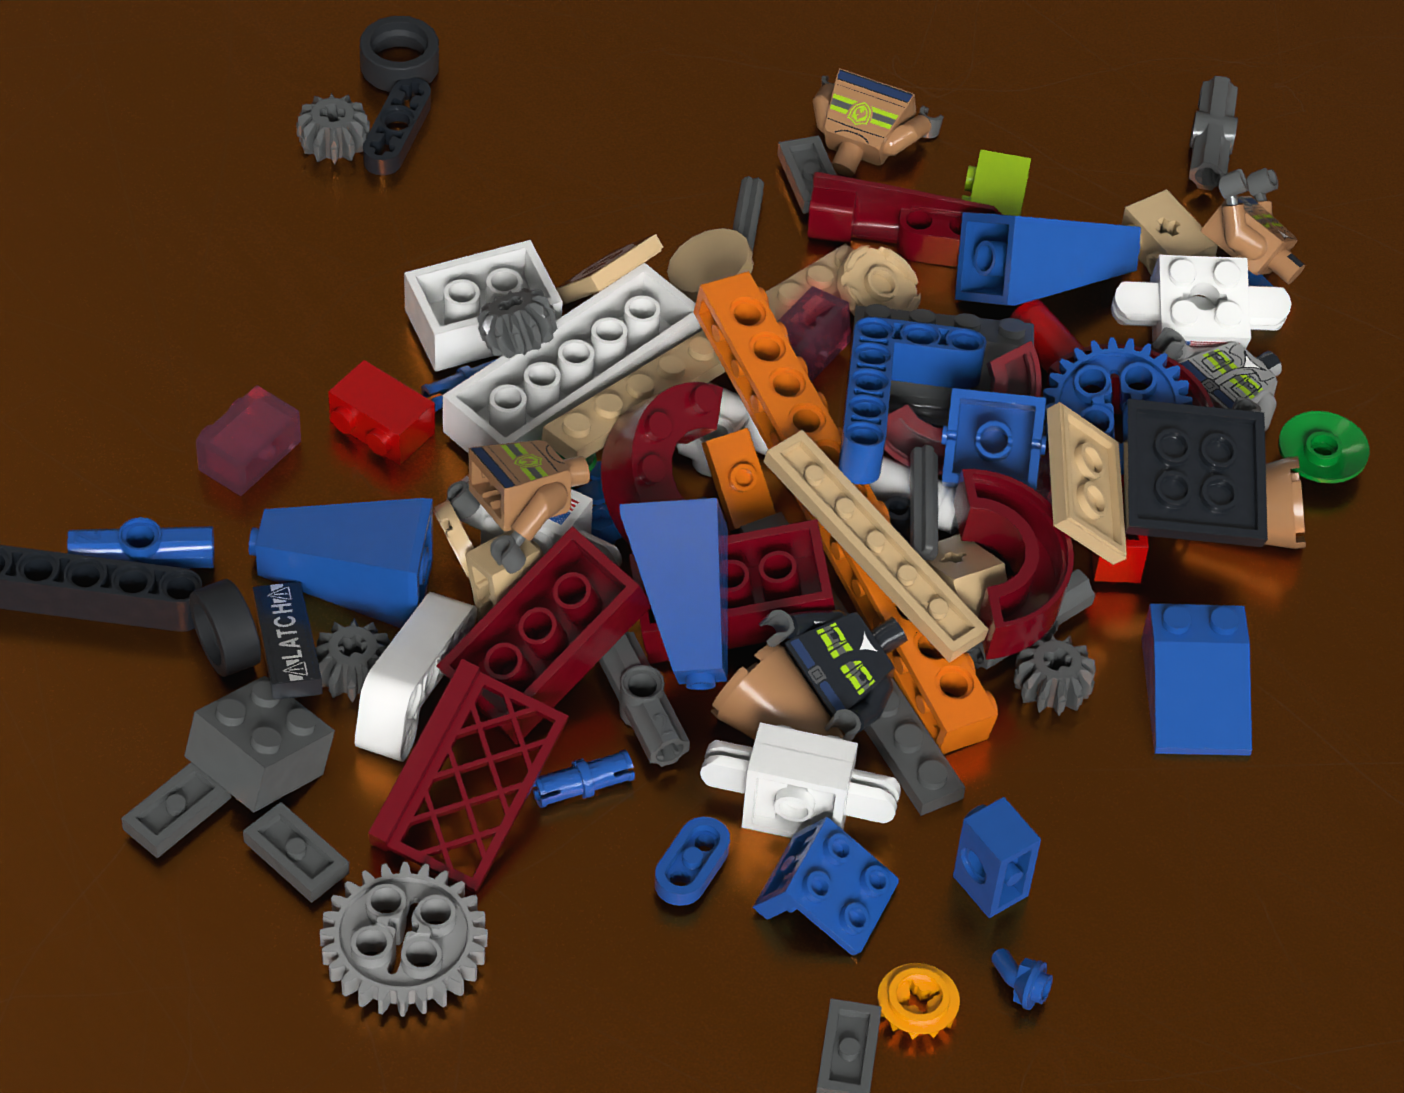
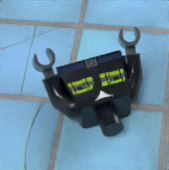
(841, 662)

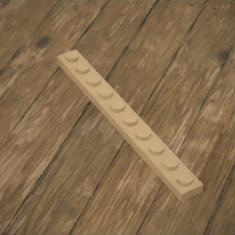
(587, 426)

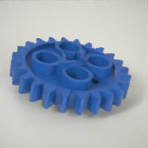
(1096, 370)

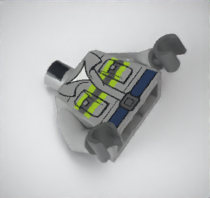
(1228, 373)

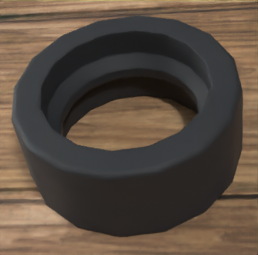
(398, 32)
(225, 627)

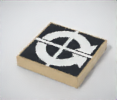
(609, 269)

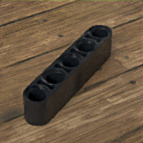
(96, 588)

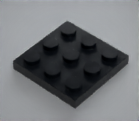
(1194, 473)

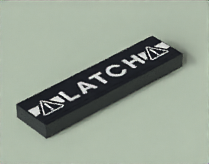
(287, 641)

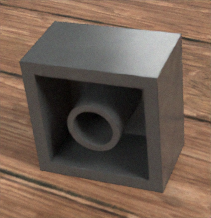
(258, 744)

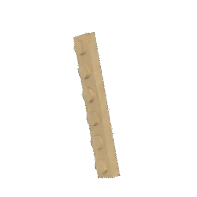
(876, 546)

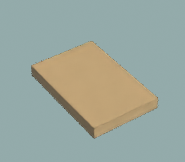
(1086, 483)

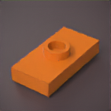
(738, 478)

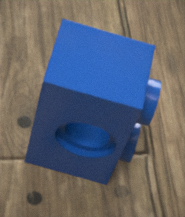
(996, 856)

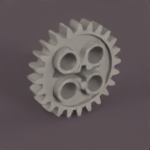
(360, 928)

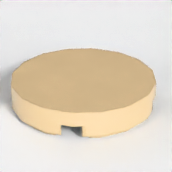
(709, 258)
(877, 278)
(454, 532)

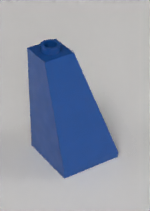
(1032, 257)
(351, 554)
(685, 576)

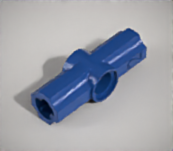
(146, 542)

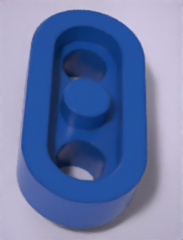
(689, 864)

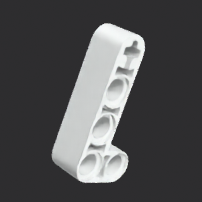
(408, 675)

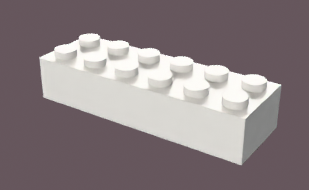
(589, 352)

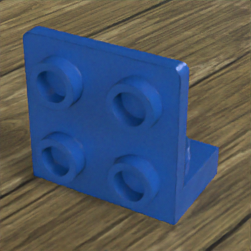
(829, 883)

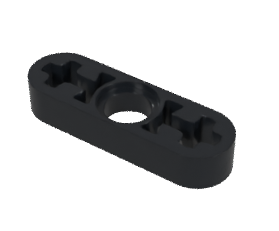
(398, 140)

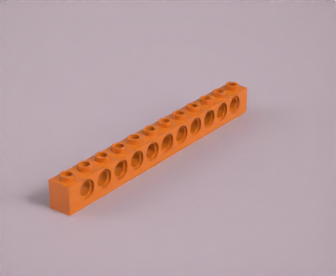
(783, 402)

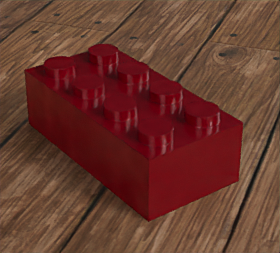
(766, 573)
(550, 627)

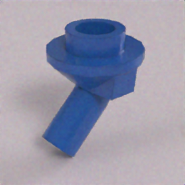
(1028, 979)

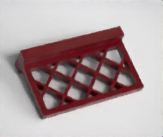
(429, 756)

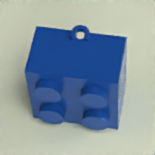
(994, 435)

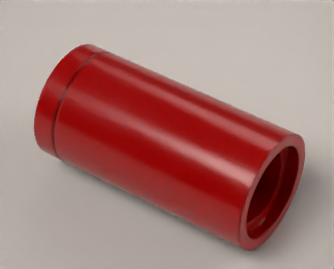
(1051, 337)

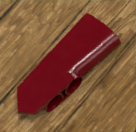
(919, 222)

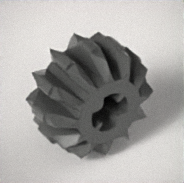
(332, 128)
(517, 323)
(348, 656)
(1055, 674)

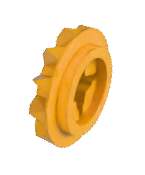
(927, 984)

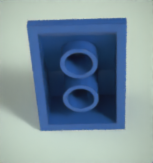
(1198, 679)

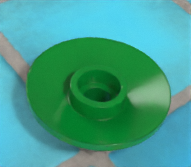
(1326, 444)

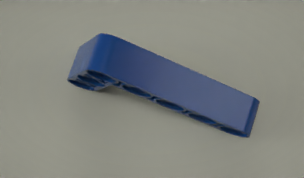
(903, 353)

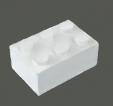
(449, 297)

